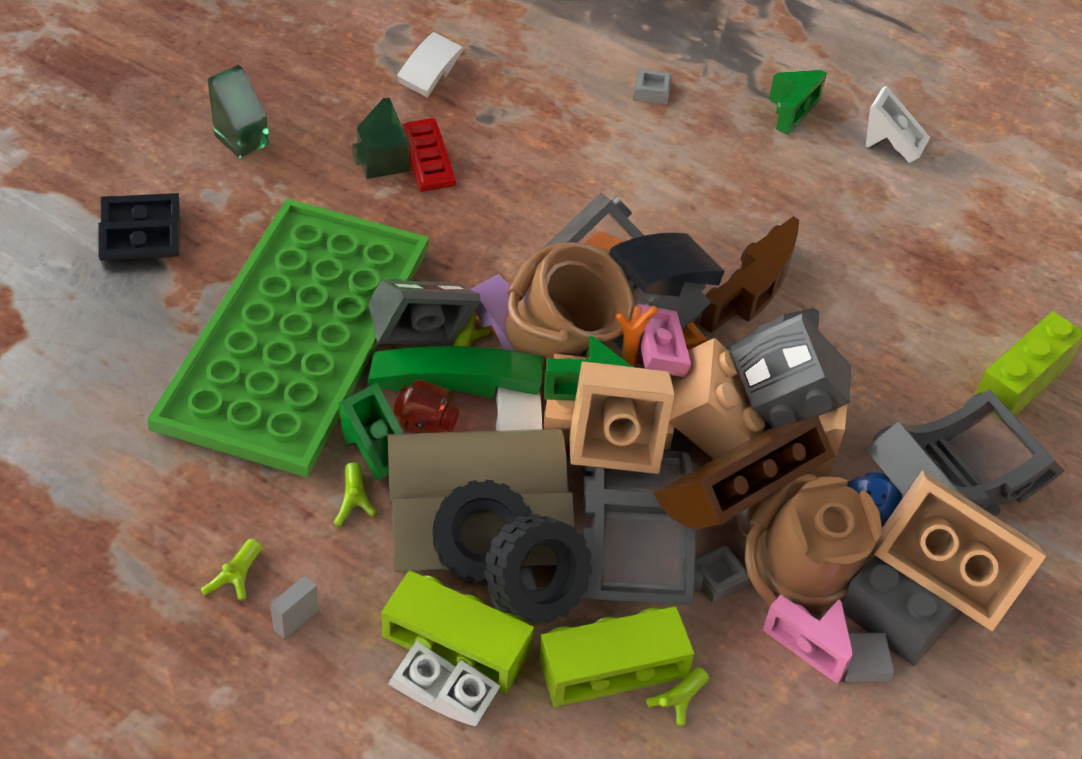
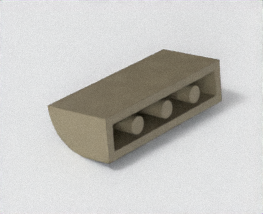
(440, 462)
(415, 519)

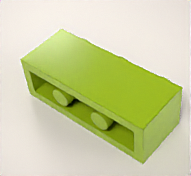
(1032, 362)
(457, 628)
(615, 655)

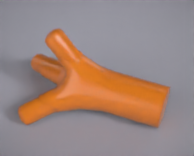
(633, 331)

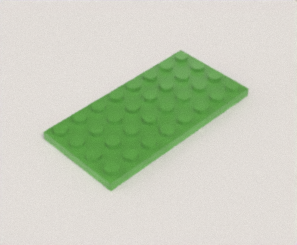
(287, 339)

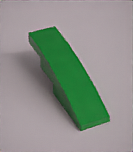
(458, 369)

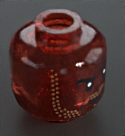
(425, 408)

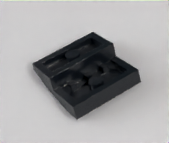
(139, 226)
(665, 262)

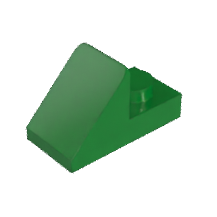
(795, 96)
(563, 374)
(368, 421)

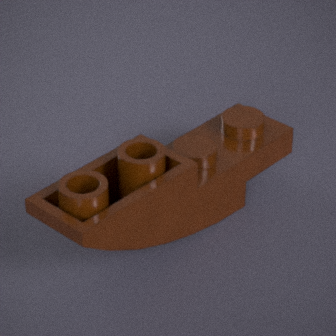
(757, 281)

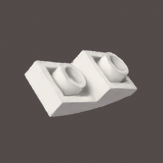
(428, 63)
(518, 410)
(445, 688)

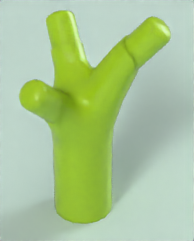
(470, 334)
(354, 494)
(236, 570)
(681, 694)

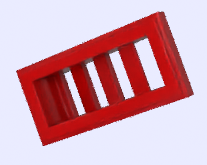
(428, 154)

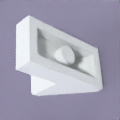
(893, 121)

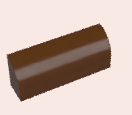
(746, 474)

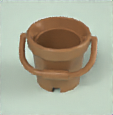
(571, 298)
(811, 542)

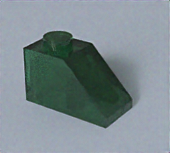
(237, 112)
(381, 142)

